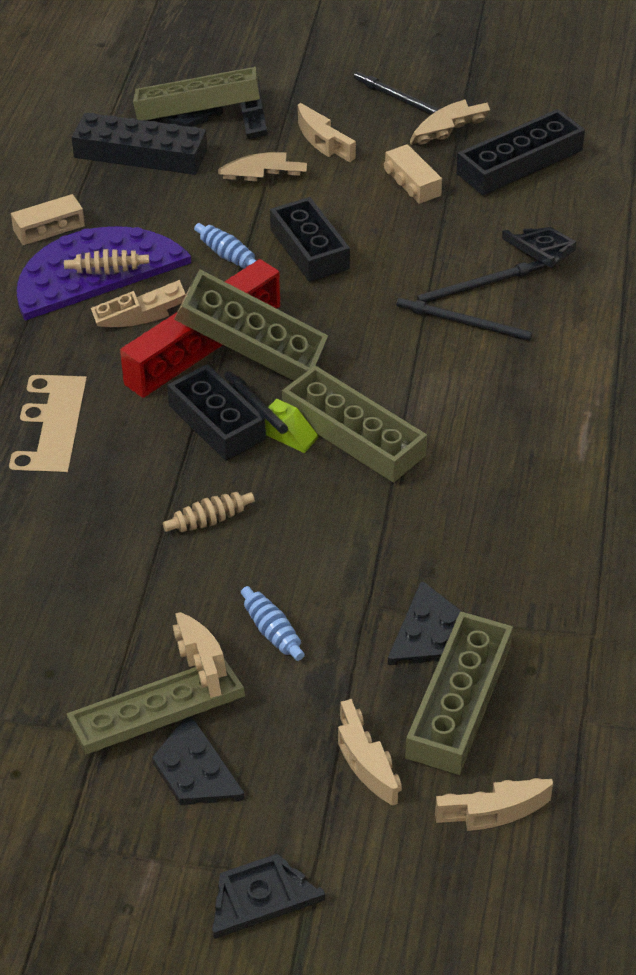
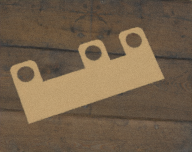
(59, 423)

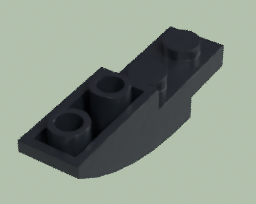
(254, 117)

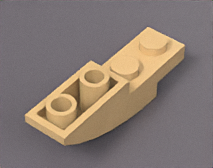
(443, 121)
(322, 136)
(254, 165)
(134, 310)
(201, 651)
(366, 758)
(504, 805)

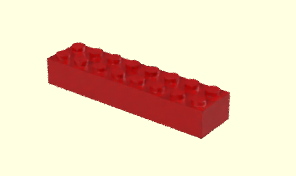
(175, 347)

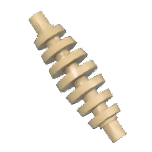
(97, 262)
(208, 511)

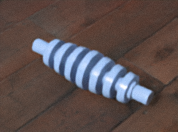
(225, 245)
(272, 623)

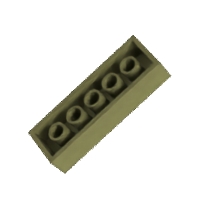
(250, 326)
(356, 423)
(459, 693)

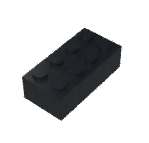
(309, 239)
(216, 412)

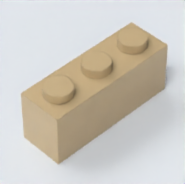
(413, 173)
(47, 219)

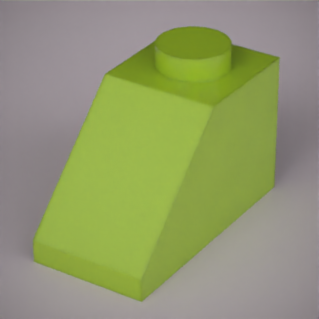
(299, 433)

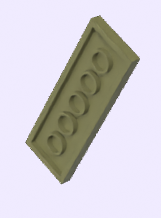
(148, 708)

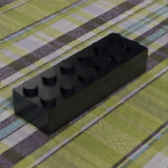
(139, 143)
(520, 151)

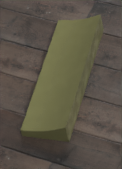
(196, 94)

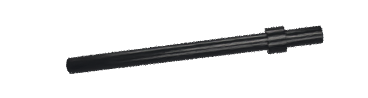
(373, 83)
(520, 270)
(420, 307)
(239, 385)

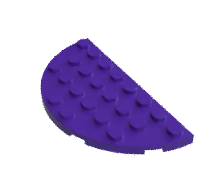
(48, 286)

